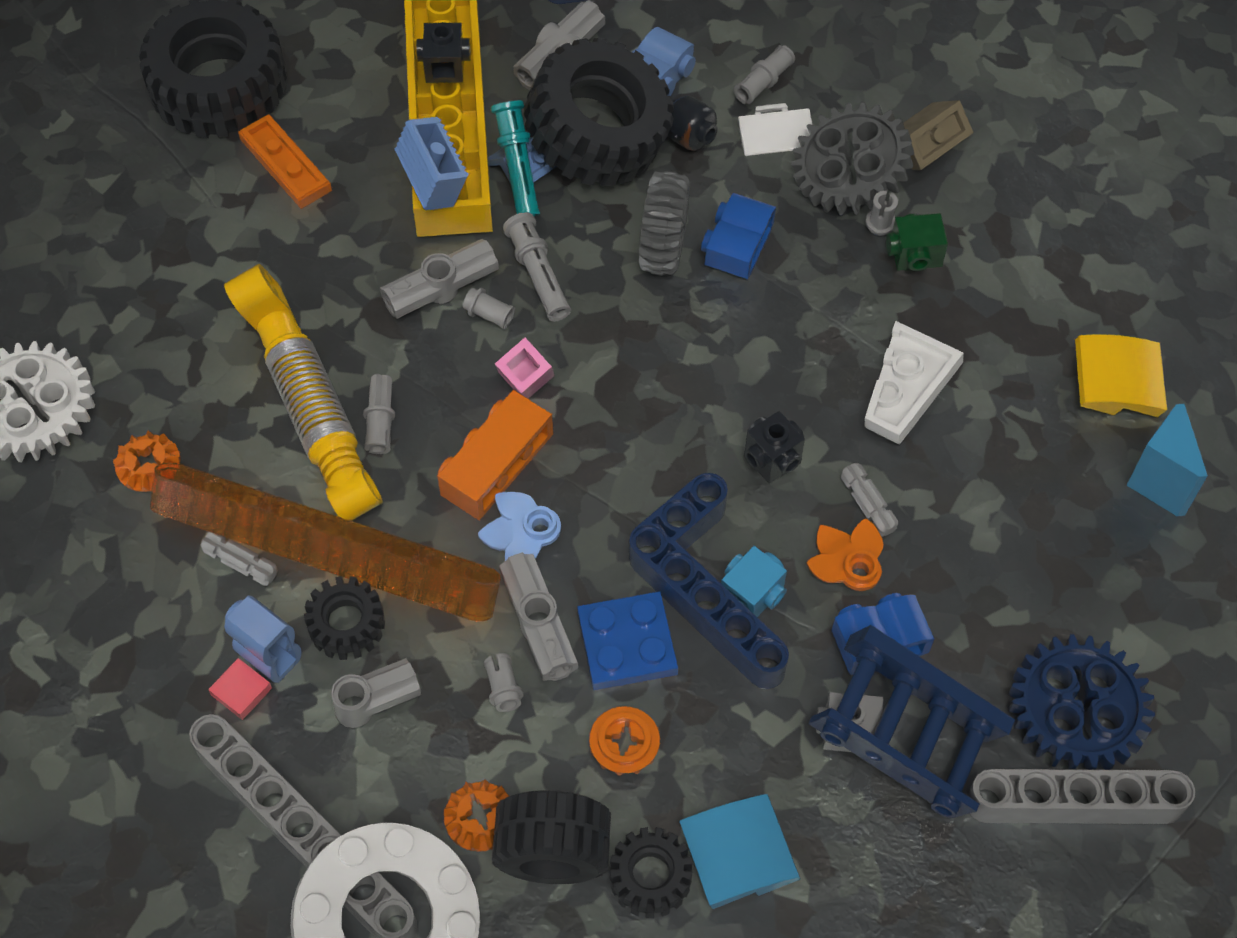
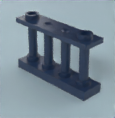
(945, 700)

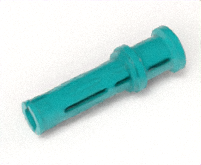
(513, 141)

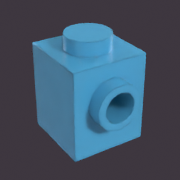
(756, 580)

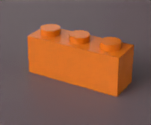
(495, 454)

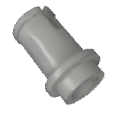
(881, 217)
(488, 307)
(505, 692)

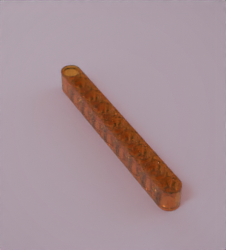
(325, 541)

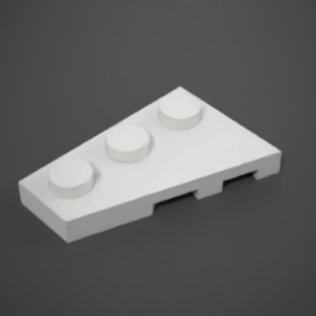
(909, 381)

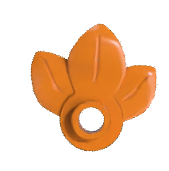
(844, 552)

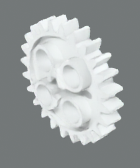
(55, 378)

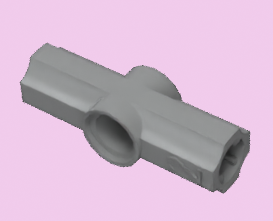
(579, 24)
(454, 270)
(547, 636)

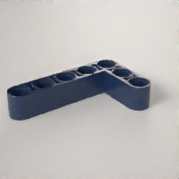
(700, 584)

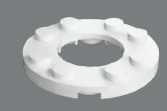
(385, 848)

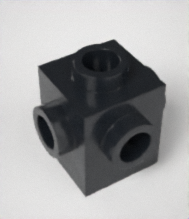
(442, 44)
(774, 446)

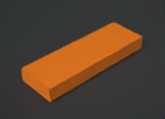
(285, 161)

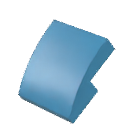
(739, 850)

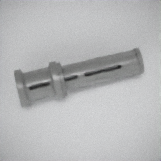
(532, 252)

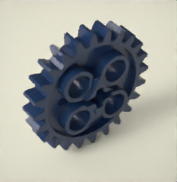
(1119, 703)

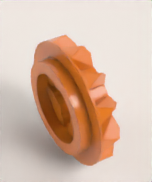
(128, 466)
(611, 726)
(467, 832)

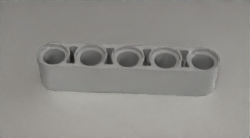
(1096, 785)

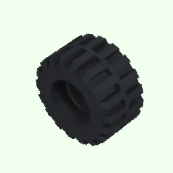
(551, 837)

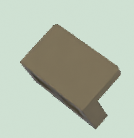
(936, 131)

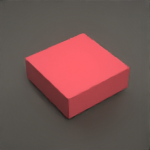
(240, 689)

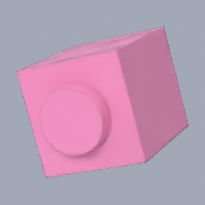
(524, 368)

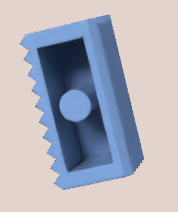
(431, 163)

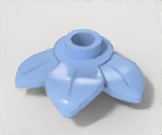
(514, 529)

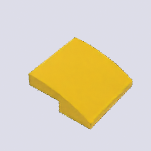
(1120, 374)

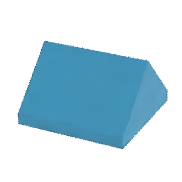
(1171, 465)

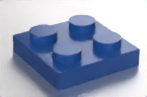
(627, 640)

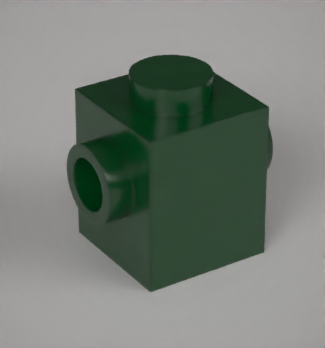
(917, 242)

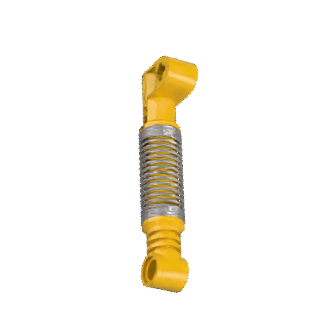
(294, 360)

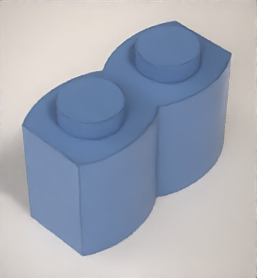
(669, 55)
(262, 638)

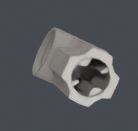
(377, 689)

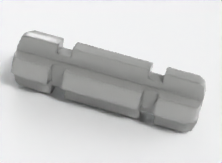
(869, 499)
(239, 558)

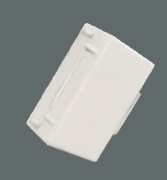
(773, 130)

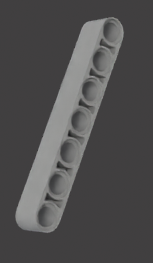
(288, 814)

